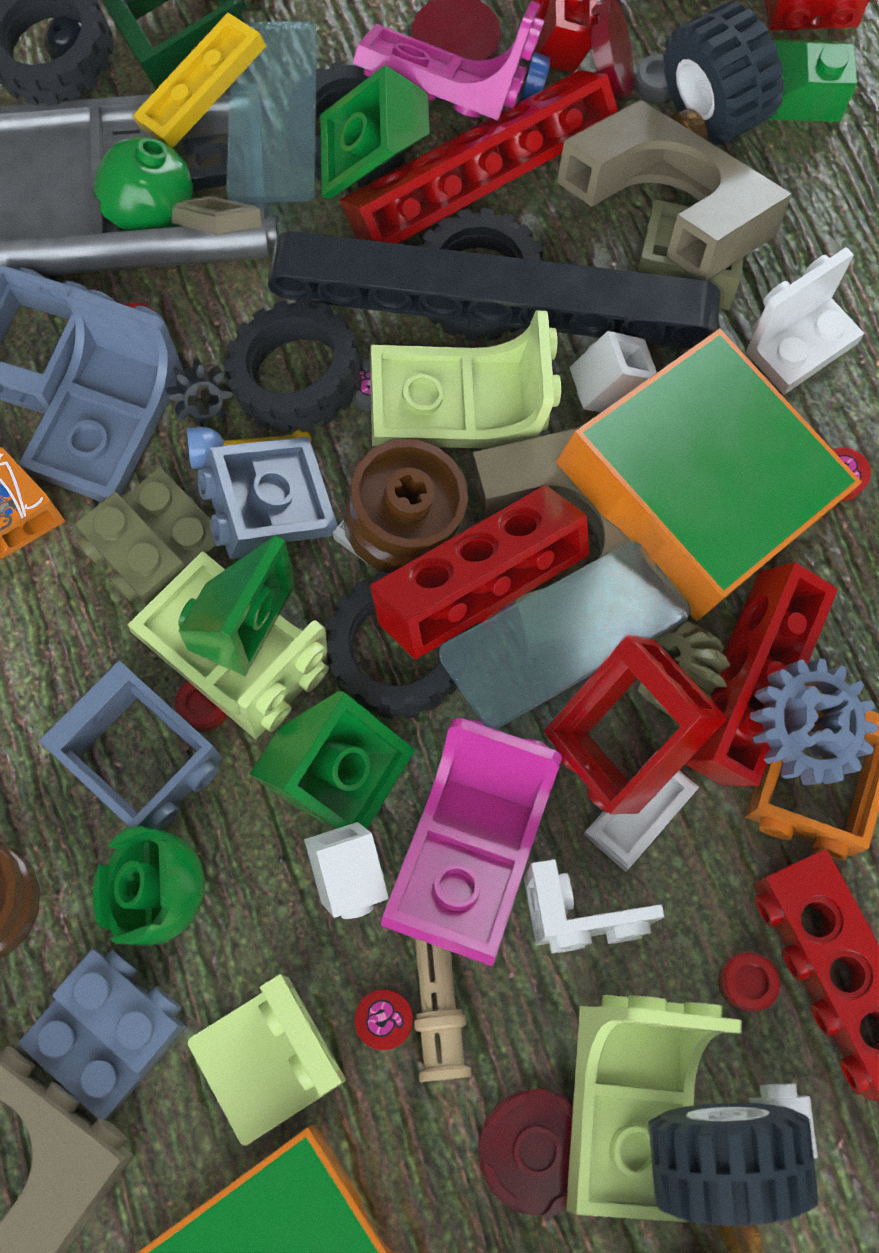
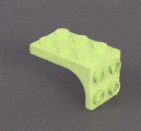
(466, 393)
(281, 670)
(630, 1067)

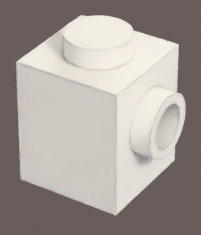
(611, 370)
(347, 871)

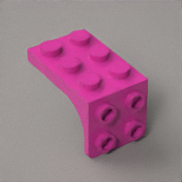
(469, 84)
(473, 840)

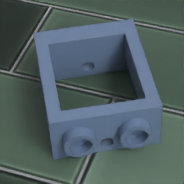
(34, 291)
(96, 713)

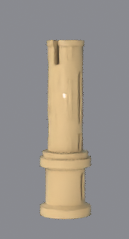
(440, 1020)

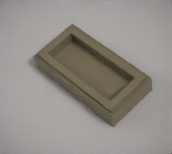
(216, 215)

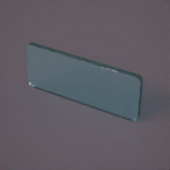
(275, 118)
(561, 634)

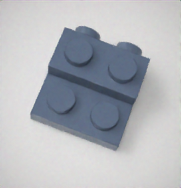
(265, 493)
(103, 1032)

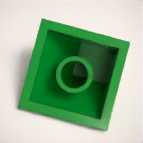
(816, 79)
(370, 128)
(239, 607)
(334, 762)

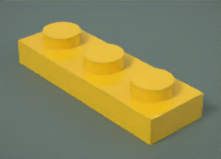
(199, 80)

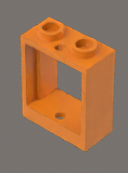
(839, 843)

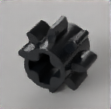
(210, 398)

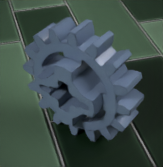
(792, 712)

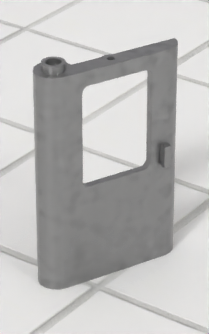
(49, 202)

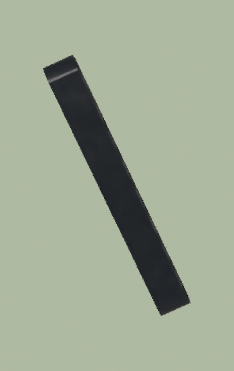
(493, 289)

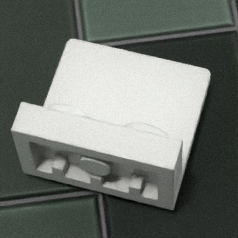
(804, 325)
(552, 897)

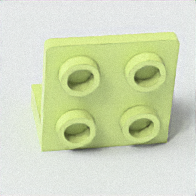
(266, 1060)

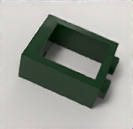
(167, 56)

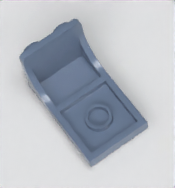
(105, 399)

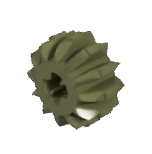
(697, 655)

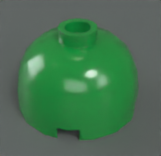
(141, 184)
(148, 887)

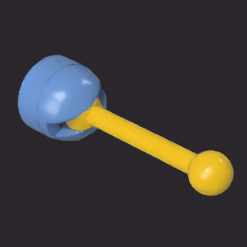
(202, 438)

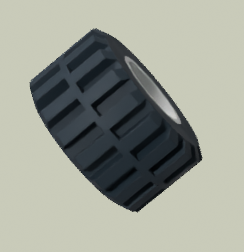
(724, 71)
(733, 1163)

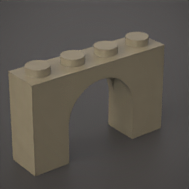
(642, 145)
(520, 468)
(70, 1165)

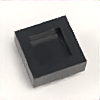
(207, 160)

